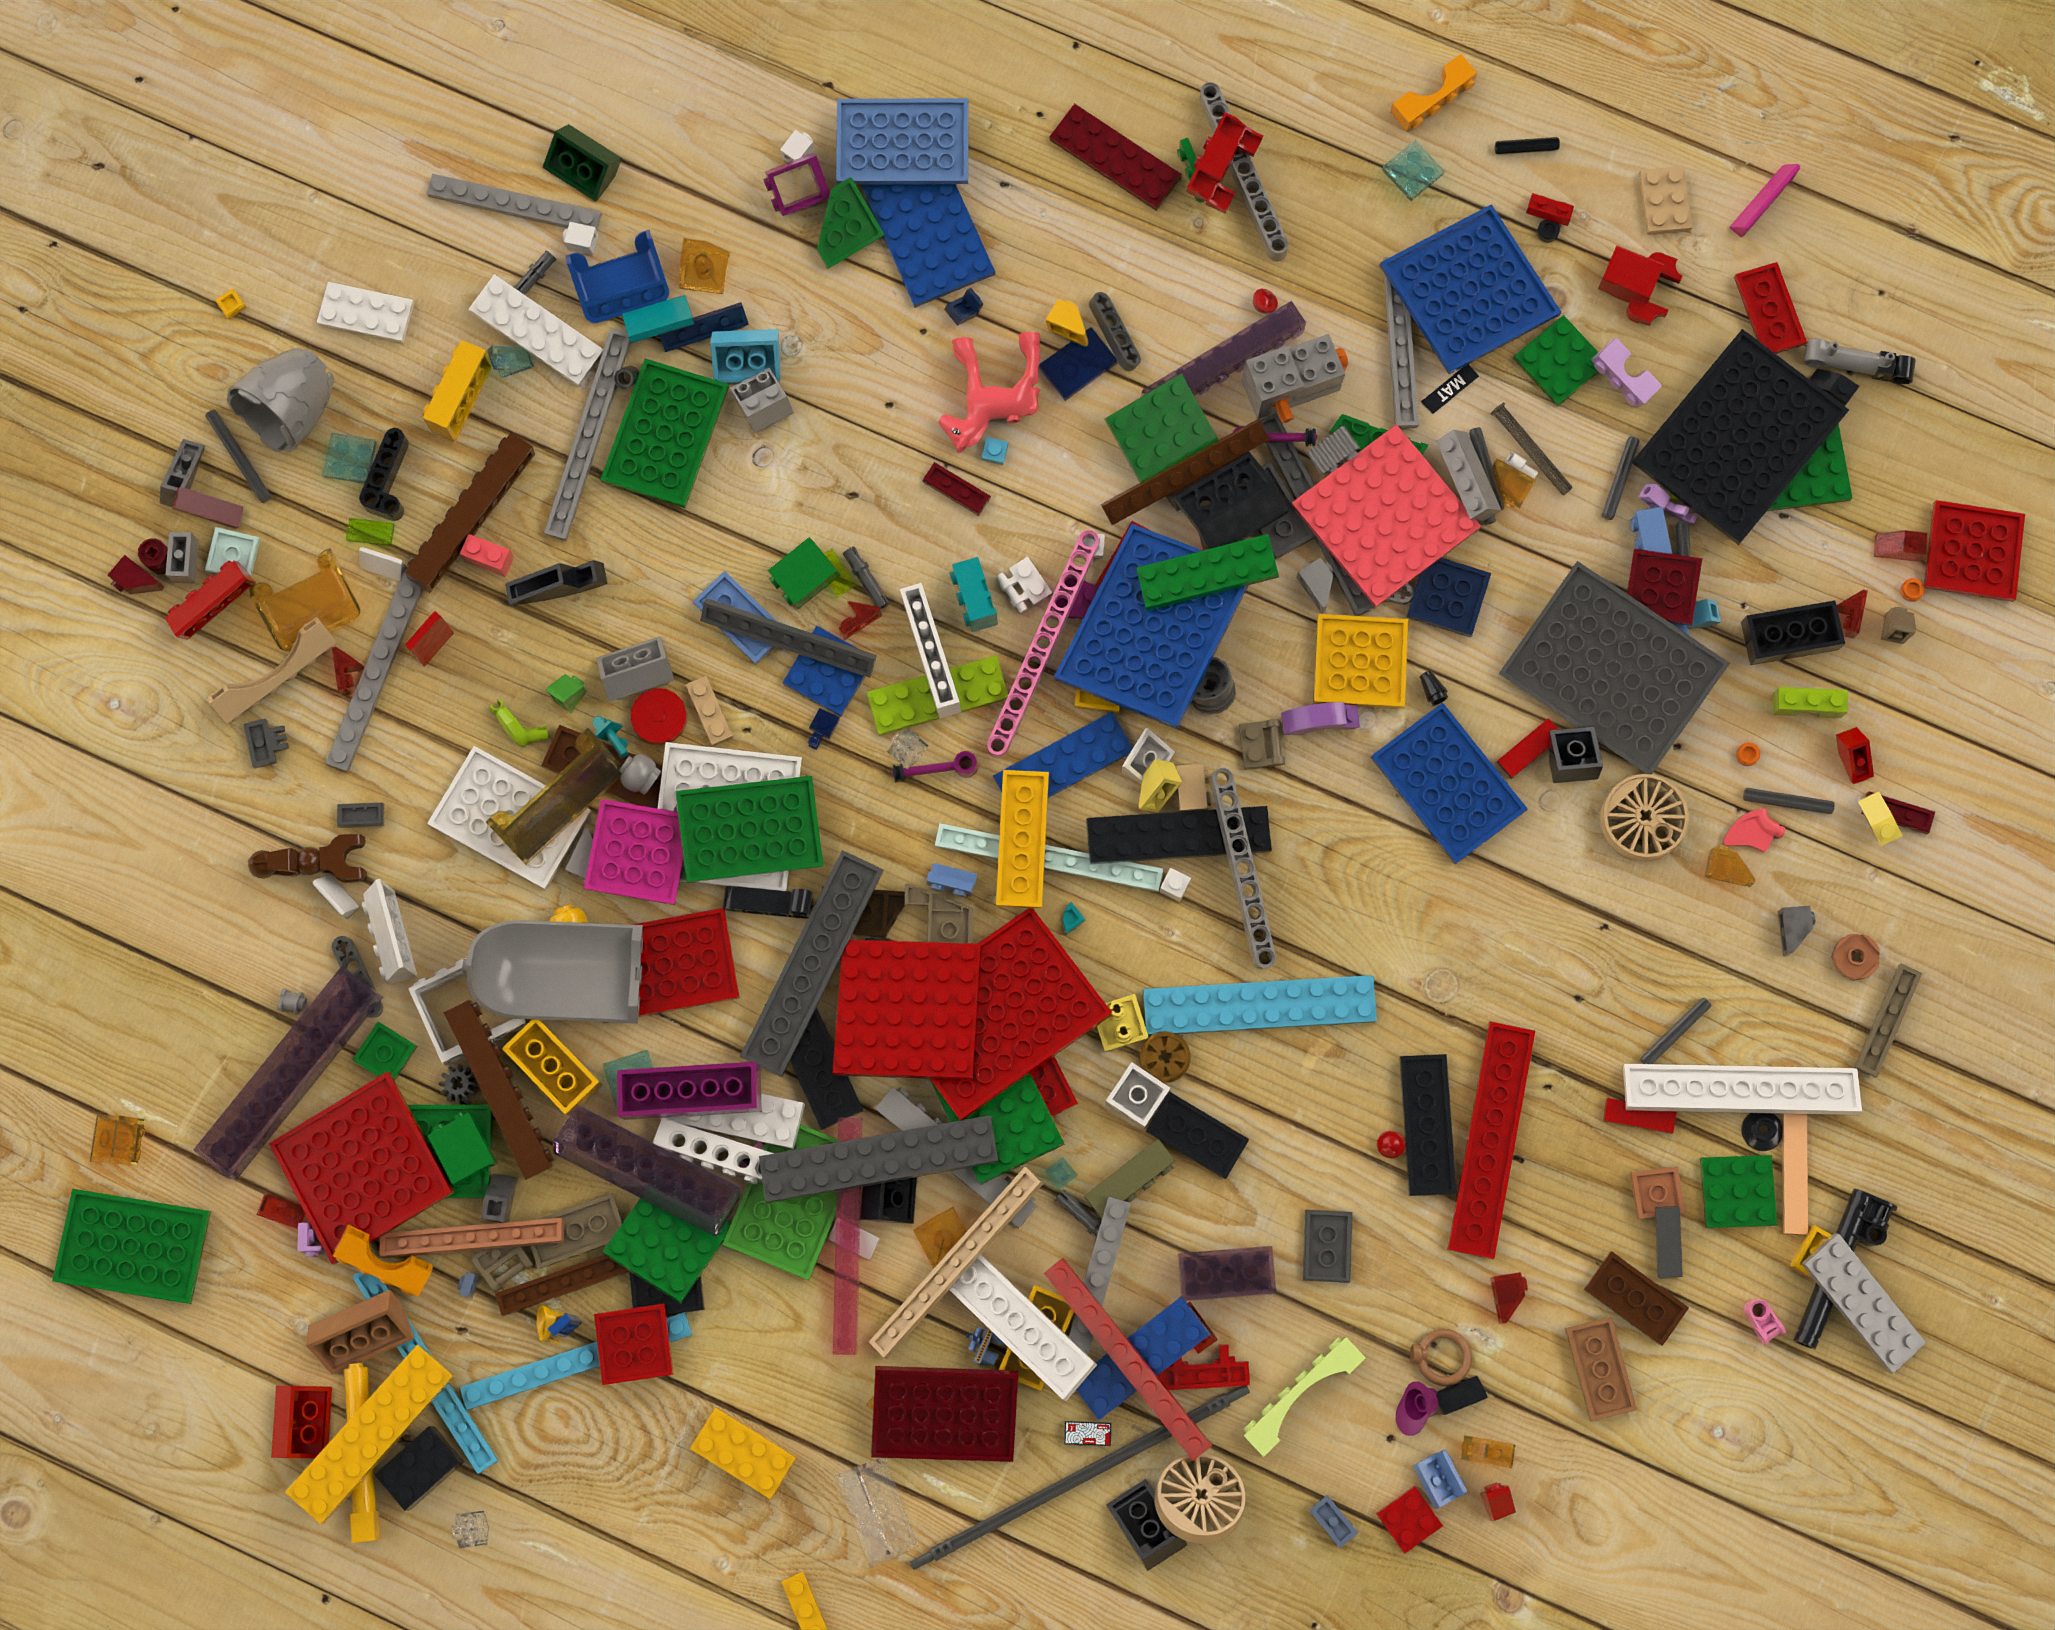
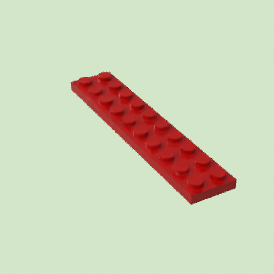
(1491, 1140)

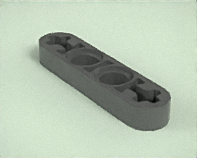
(1103, 308)
(362, 972)

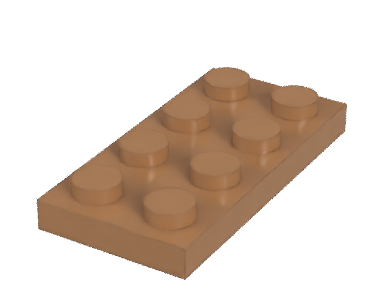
(1601, 1369)

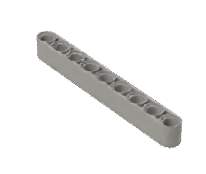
(1247, 181)
(1250, 877)

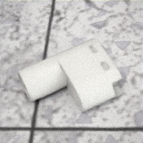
(1519, 463)

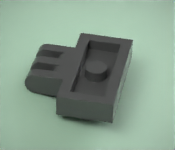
(264, 742)

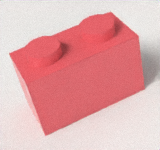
(486, 555)

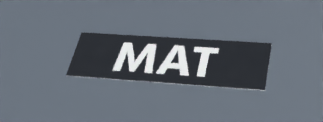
(1450, 388)

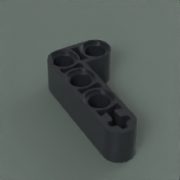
(389, 472)
(769, 902)

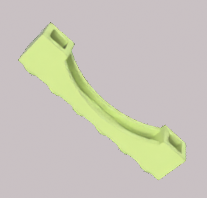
(1264, 1432)

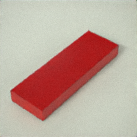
(1527, 749)
(1659, 1121)

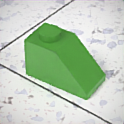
(567, 692)

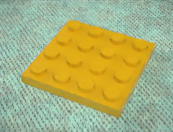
(1361, 660)

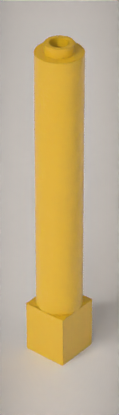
(364, 1517)

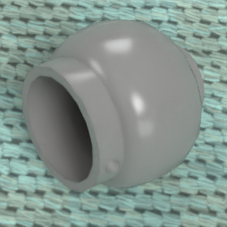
(639, 773)

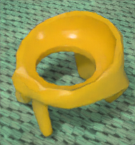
(546, 1318)

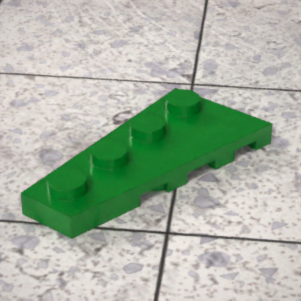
(1366, 434)

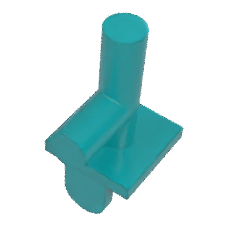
(607, 731)

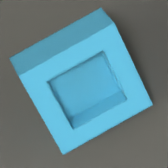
(994, 450)

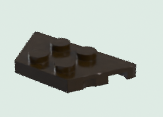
(880, 913)

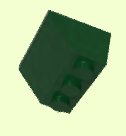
(581, 162)

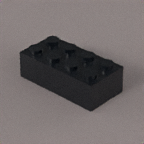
(1792, 632)

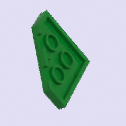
(846, 224)

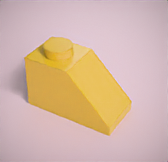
(1066, 322)

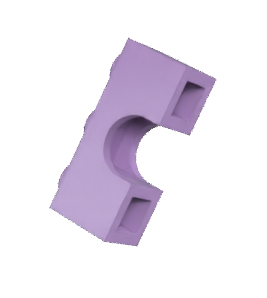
(1611, 362)

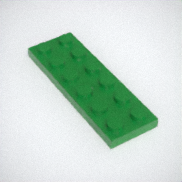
(1207, 572)

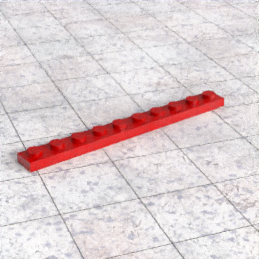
(1128, 1359)

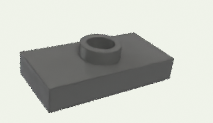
(360, 815)

